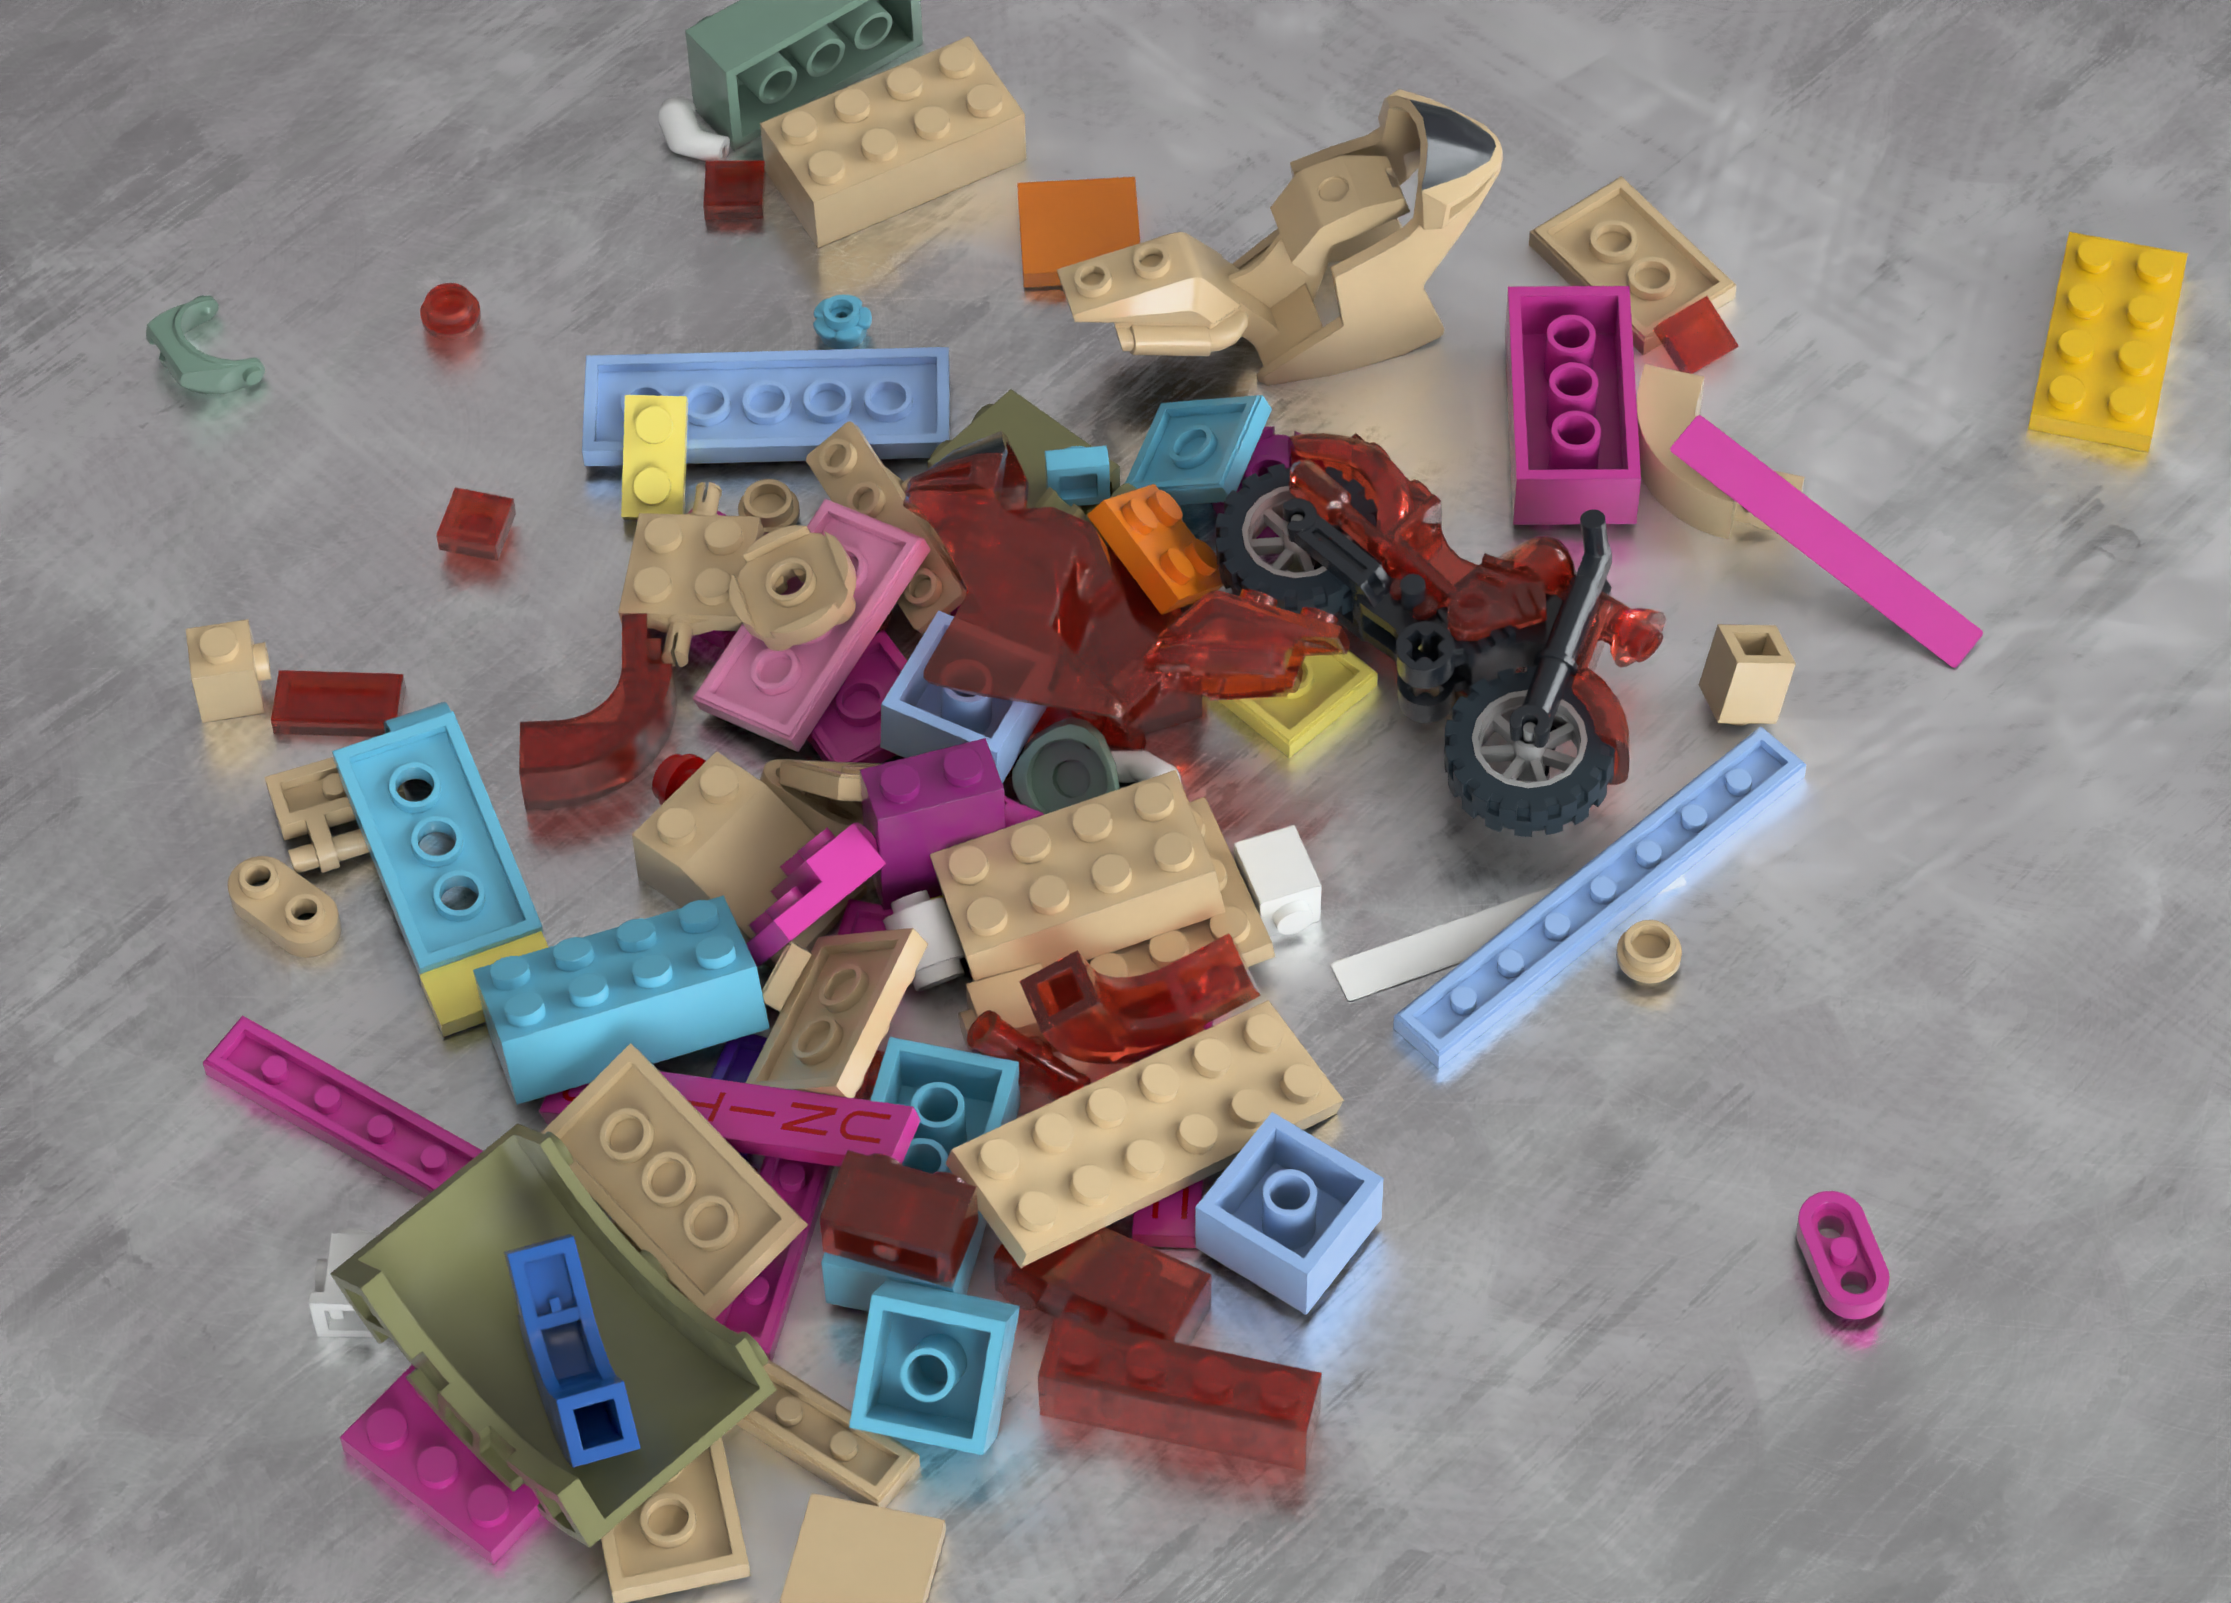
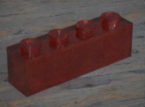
(1179, 1393)

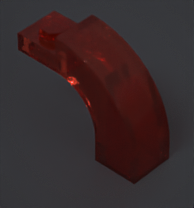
(613, 744)
(1136, 1016)

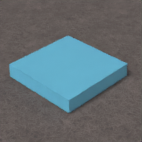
(1200, 447)

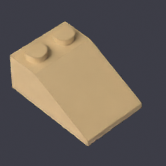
(727, 839)

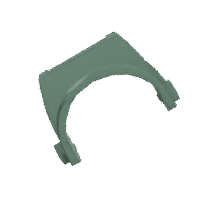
(189, 365)

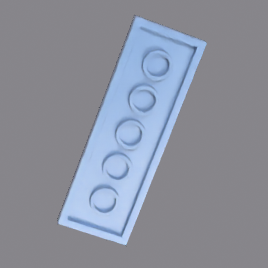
(776, 401)

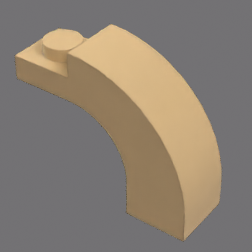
(1665, 408)

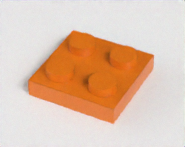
(1157, 547)

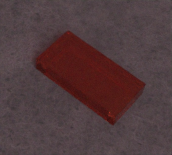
(336, 702)

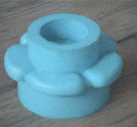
(842, 321)

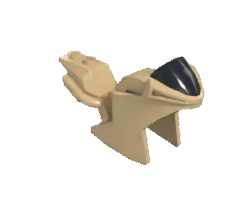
(1339, 206)

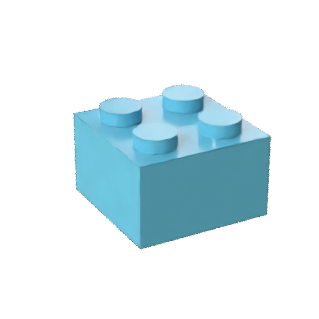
(934, 1366)

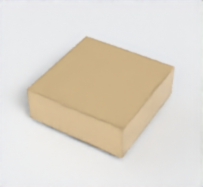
(785, 975)

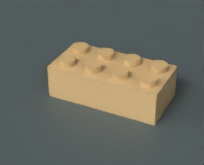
(893, 141)
(1080, 879)

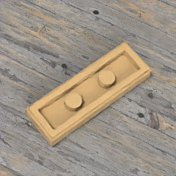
(818, 1438)

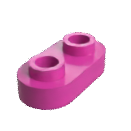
(1842, 1260)

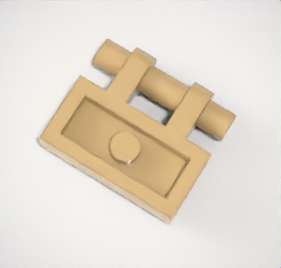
(310, 803)

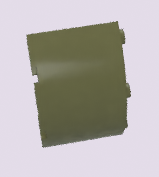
(450, 1308)

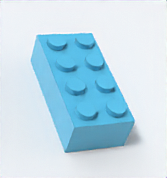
(650, 983)
(957, 1101)

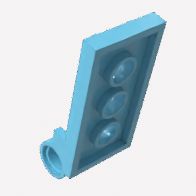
(433, 749)

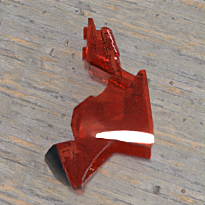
(1054, 620)

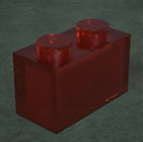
(899, 1218)

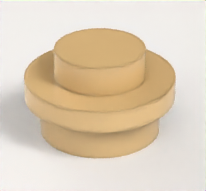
(772, 503)
(1649, 952)

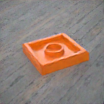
(1073, 223)

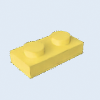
(654, 455)

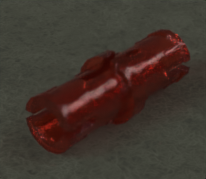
(1001, 1040)

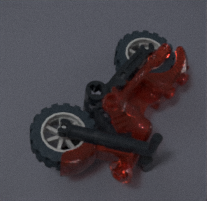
(1505, 632)

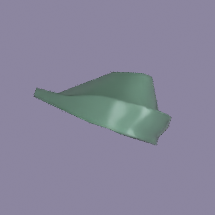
(1064, 766)

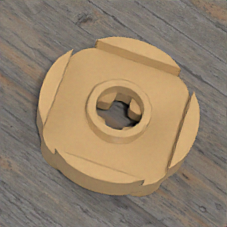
(812, 610)

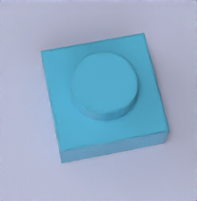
(1079, 474)

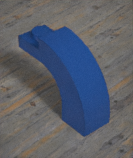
(566, 1354)

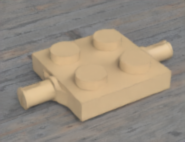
(684, 571)

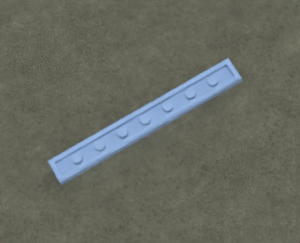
(1598, 897)

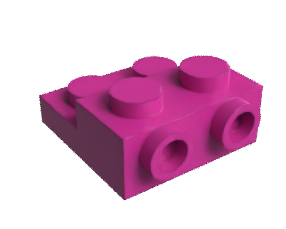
(815, 882)

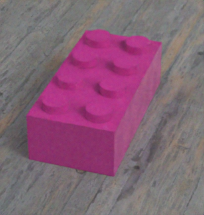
(1571, 404)

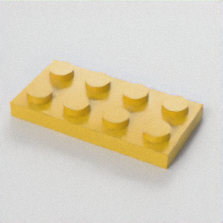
(2108, 342)

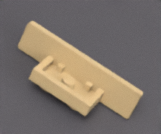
(860, 481)

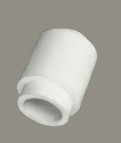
(934, 924)

